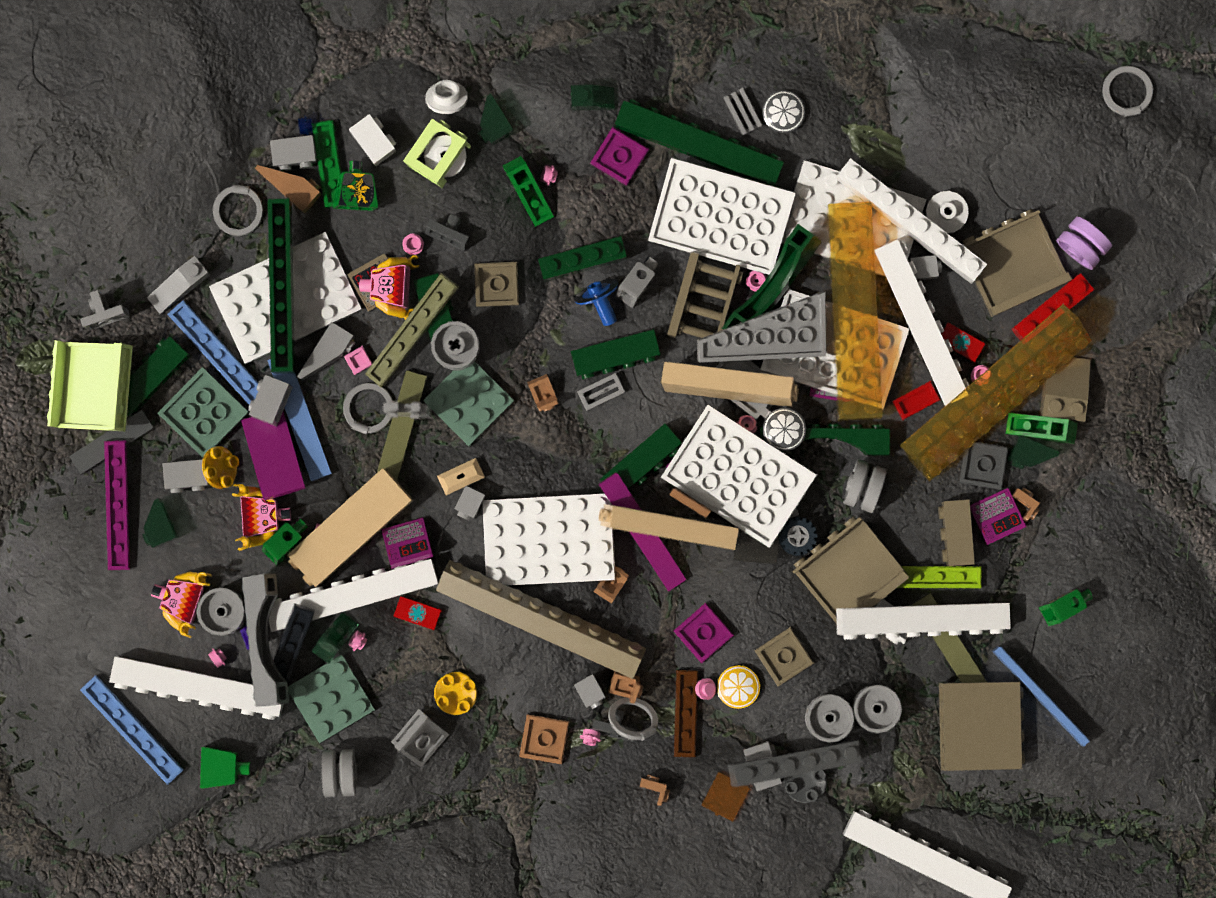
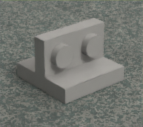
(104, 315)
(419, 738)

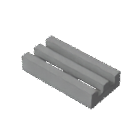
(734, 95)
(617, 384)

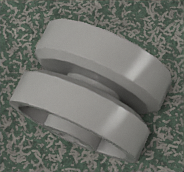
(453, 333)
(861, 485)
(210, 617)
(867, 699)
(816, 718)
(336, 773)

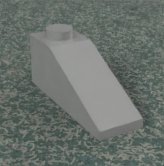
(178, 284)
(331, 347)

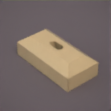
(472, 474)

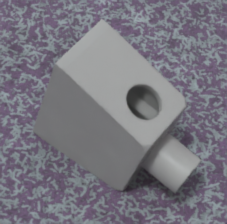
(634, 287)

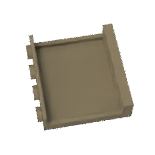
(1018, 263)
(850, 569)
(981, 726)

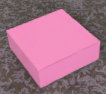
(358, 360)

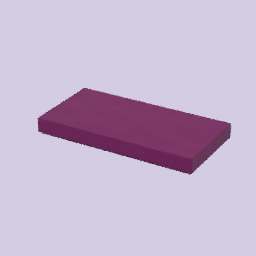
(273, 457)

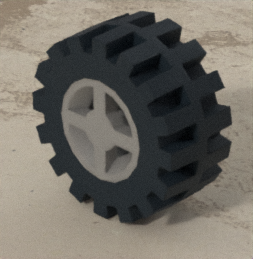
(800, 530)

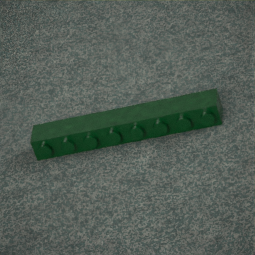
(697, 143)
(281, 286)

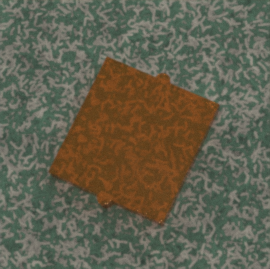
(724, 798)

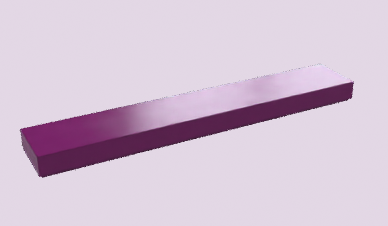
(117, 505)
(650, 545)

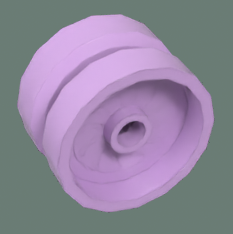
(1084, 243)

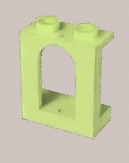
(458, 142)

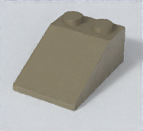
(1067, 392)

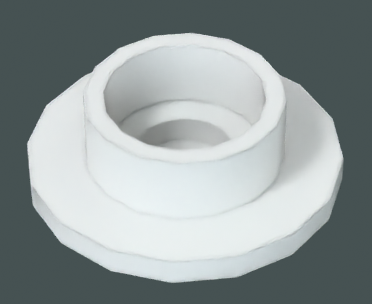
(446, 97)
(436, 148)
(951, 200)

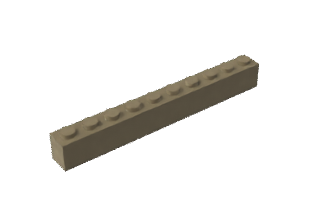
(541, 619)

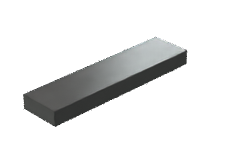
(93, 453)

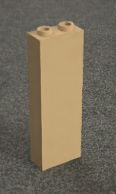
(729, 384)
(668, 526)
(349, 528)

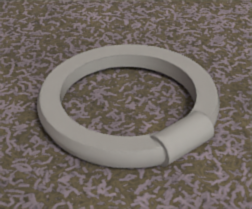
(1131, 110)
(240, 189)
(356, 425)
(629, 734)

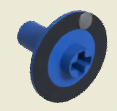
(597, 294)

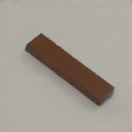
(685, 713)

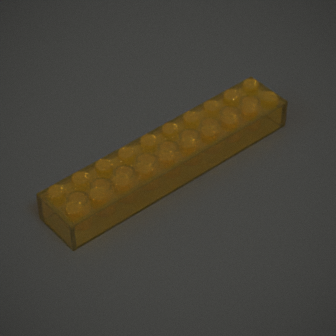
(854, 311)
(996, 392)

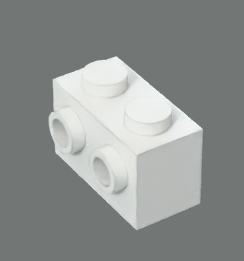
(373, 140)

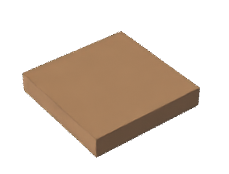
(690, 502)
(544, 739)

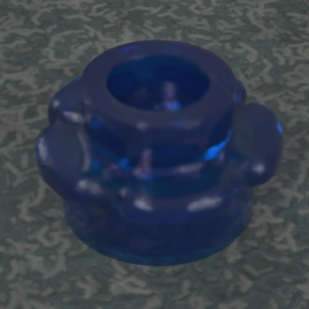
(305, 125)

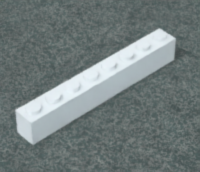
(911, 221)
(920, 320)
(357, 593)
(923, 618)
(188, 686)
(923, 858)

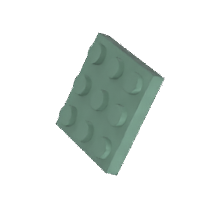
(468, 402)
(203, 412)
(330, 698)

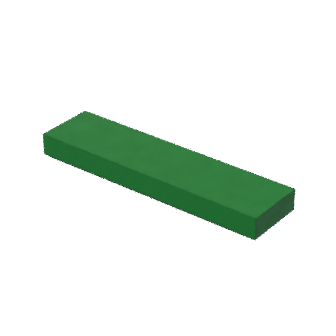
(327, 159)

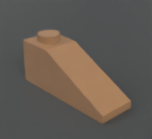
(296, 188)

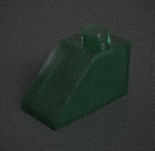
(592, 97)
(493, 122)
(1030, 453)
(158, 526)
(335, 638)

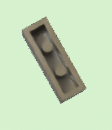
(956, 533)

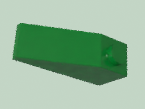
(528, 191)
(1042, 428)

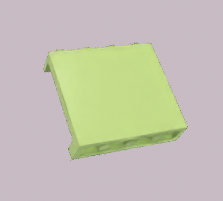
(90, 386)

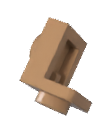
(543, 393)
(1025, 497)
(610, 588)
(625, 686)
(652, 783)

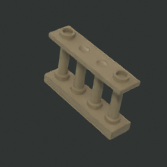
(690, 285)

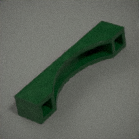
(794, 256)
(869, 441)

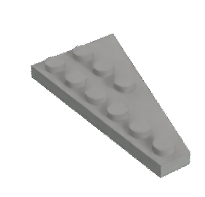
(782, 333)

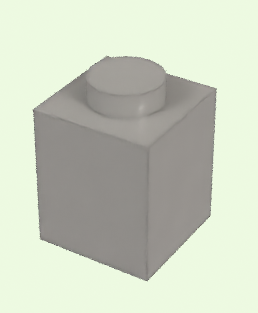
(927, 267)
(469, 503)
(590, 692)

